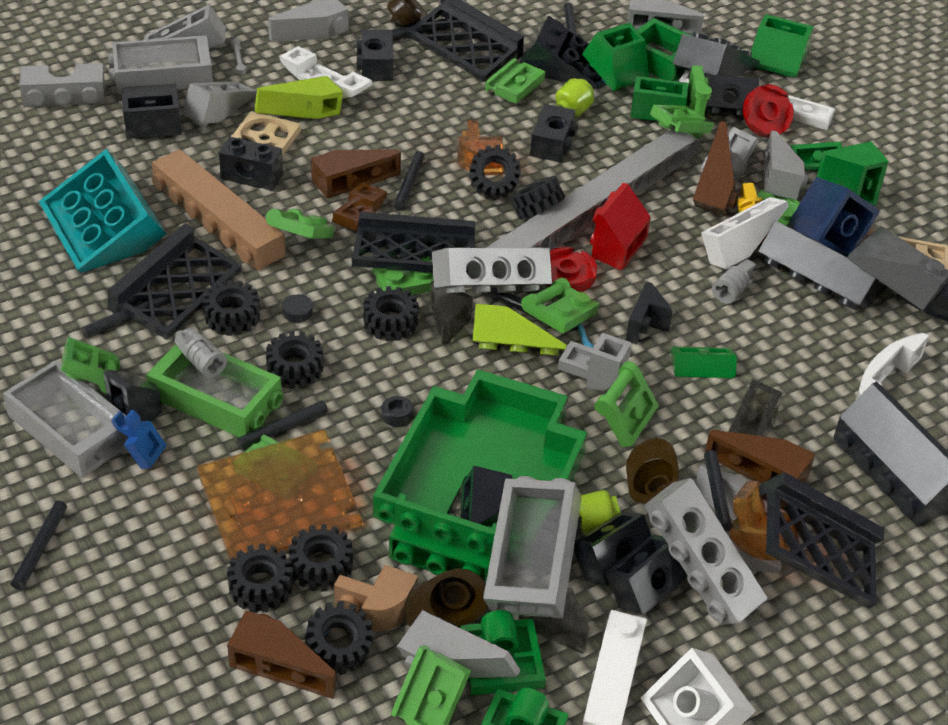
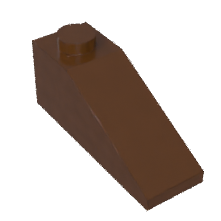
(346, 169)
(717, 181)
(760, 456)
(274, 652)

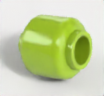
(575, 95)
(597, 509)

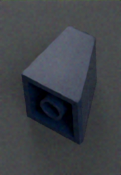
(833, 216)

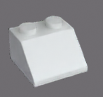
(697, 694)

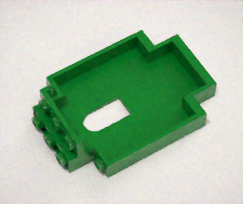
(491, 426)

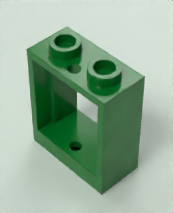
(668, 37)

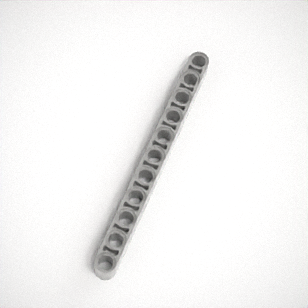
(578, 208)

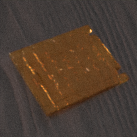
(277, 493)

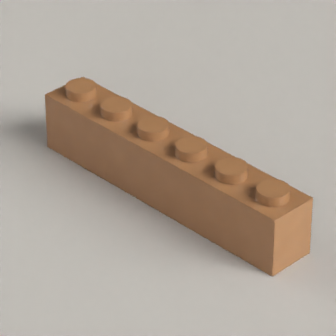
(218, 209)

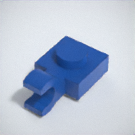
(143, 441)

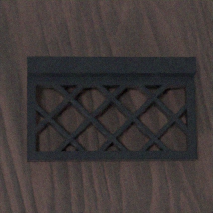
(478, 27)
(422, 233)
(156, 270)
(827, 519)

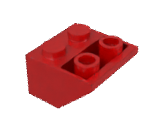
(619, 228)

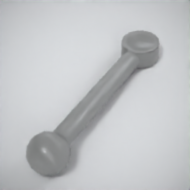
(240, 68)

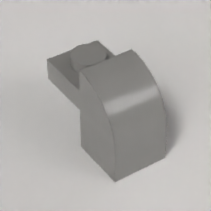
(741, 147)
(596, 364)

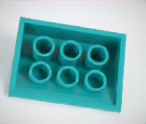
(101, 214)

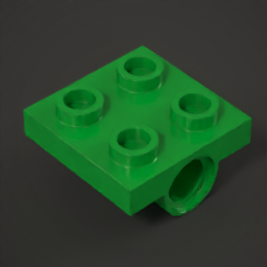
(521, 641)
(525, 708)

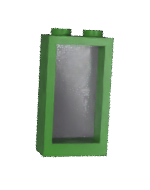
(231, 401)

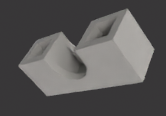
(82, 87)

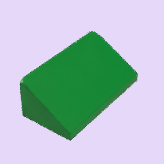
(812, 153)
(703, 362)

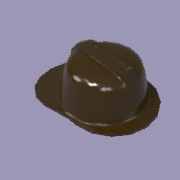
(406, 12)
(651, 469)
(451, 596)

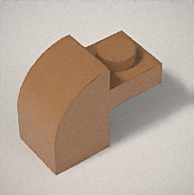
(382, 602)

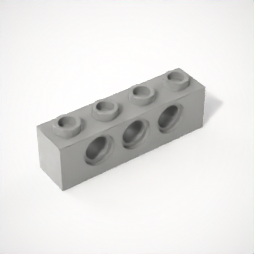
(451, 265)
(722, 561)

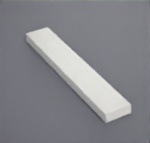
(804, 111)

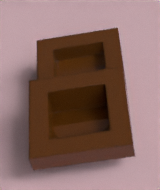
(360, 199)

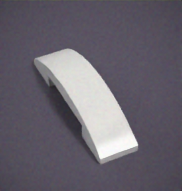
(304, 66)
(900, 354)

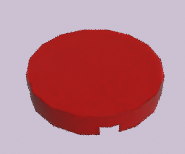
(768, 110)
(575, 267)

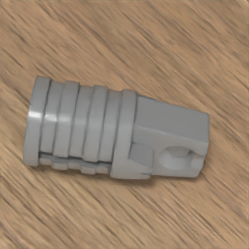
(733, 282)
(201, 352)

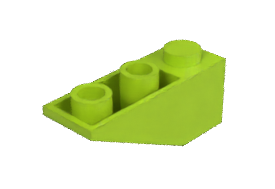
(302, 98)
(503, 326)

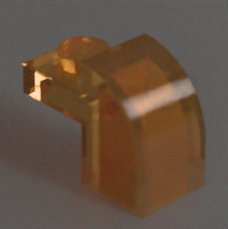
(471, 142)
(750, 525)

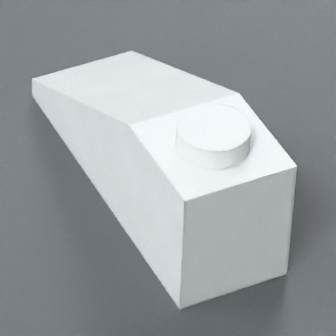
(742, 233)
(615, 669)

